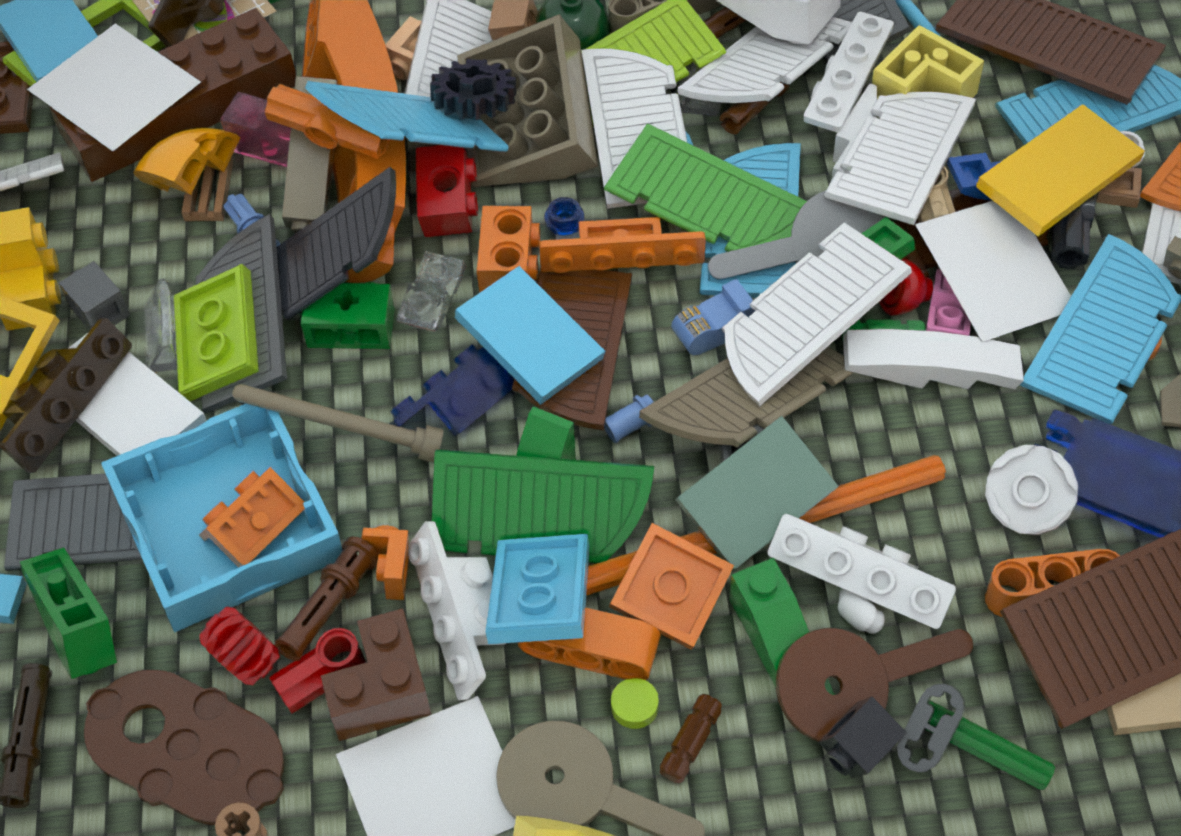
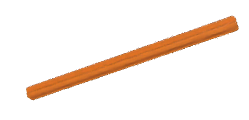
(842, 499)

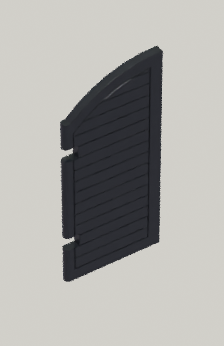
(338, 240)

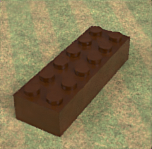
(226, 59)

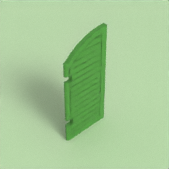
(702, 192)

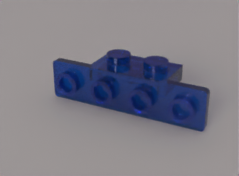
(463, 393)

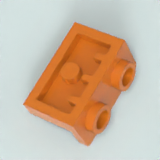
(254, 518)

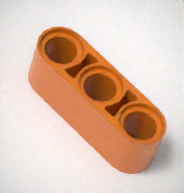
(1031, 574)
(609, 646)

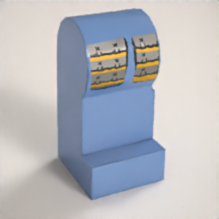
(701, 325)

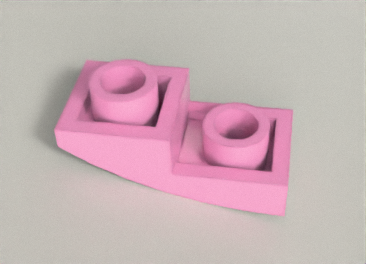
(945, 310)

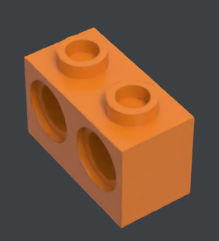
(506, 243)

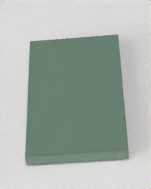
(752, 489)

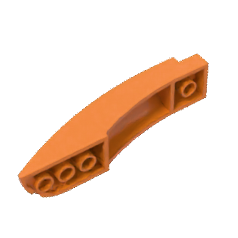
(348, 47)

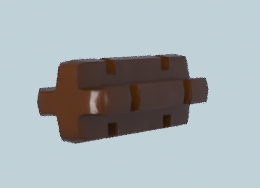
(690, 738)

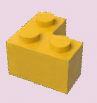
(27, 264)

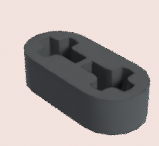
(920, 722)

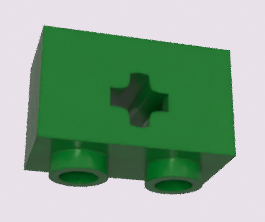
(351, 318)

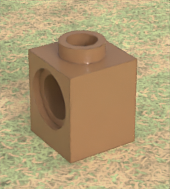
(511, 16)

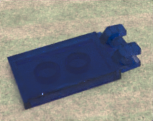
(1121, 473)

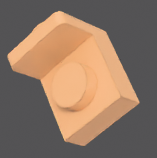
(402, 47)

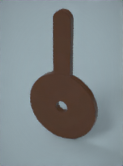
(857, 669)

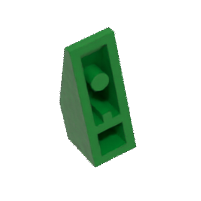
(768, 612)
(70, 613)

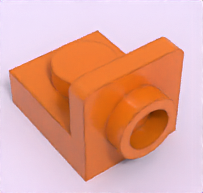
(392, 558)

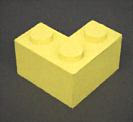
(928, 65)

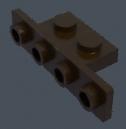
(174, 17)
(60, 392)

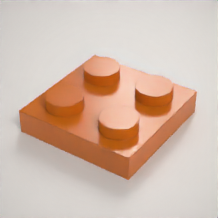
(671, 585)

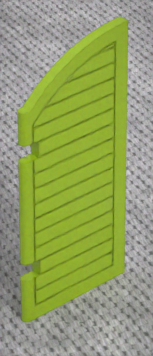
(668, 34)

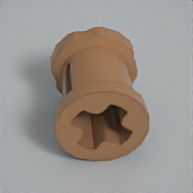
(244, 819)

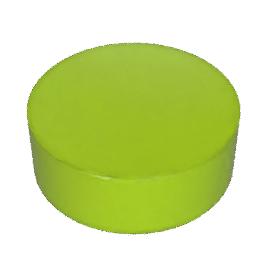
(634, 703)

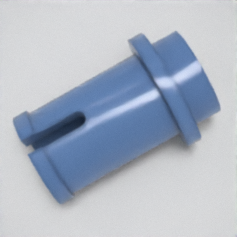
(627, 419)

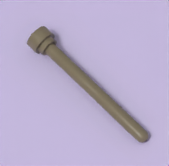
(420, 441)

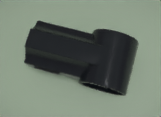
(1072, 236)

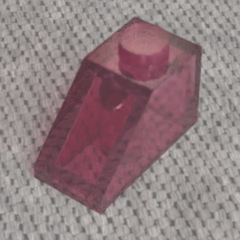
(258, 135)

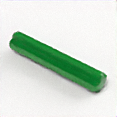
(998, 751)

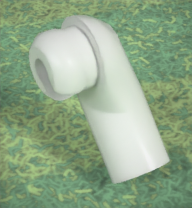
(860, 612)

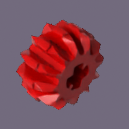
(239, 646)

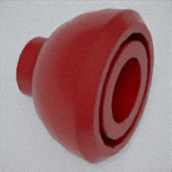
(908, 293)

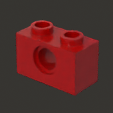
(447, 211)

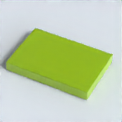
(215, 333)

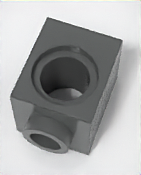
(93, 296)

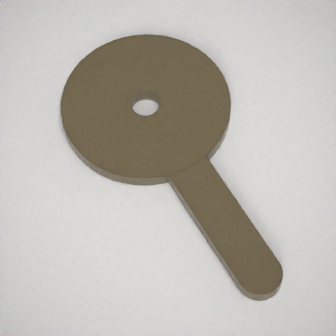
(585, 786)

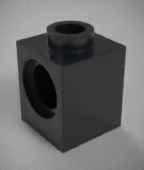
(861, 738)

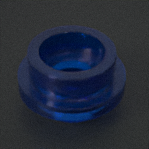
(564, 216)

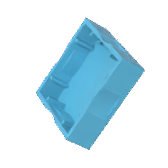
(181, 478)

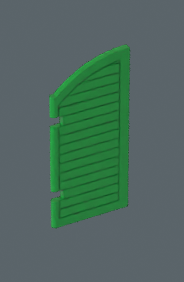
(533, 497)

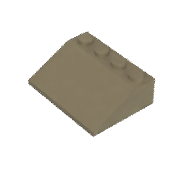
(551, 117)

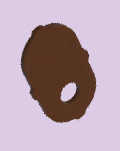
(201, 759)

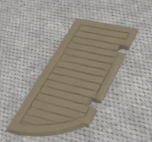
(721, 413)

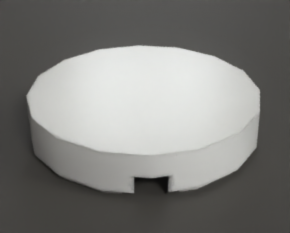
(1031, 489)

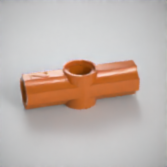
(320, 123)

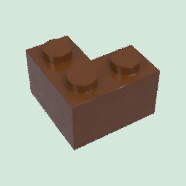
(384, 688)

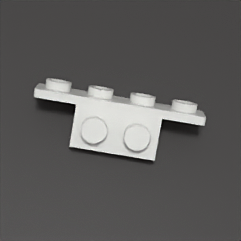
(848, 72)
(863, 570)
(458, 603)

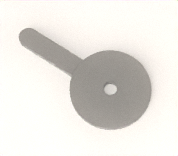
(810, 227)

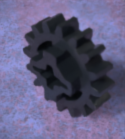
(473, 89)

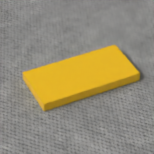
(1059, 169)

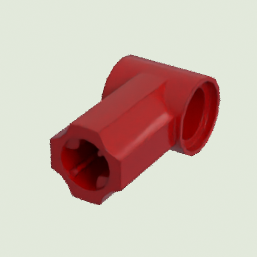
(301, 679)

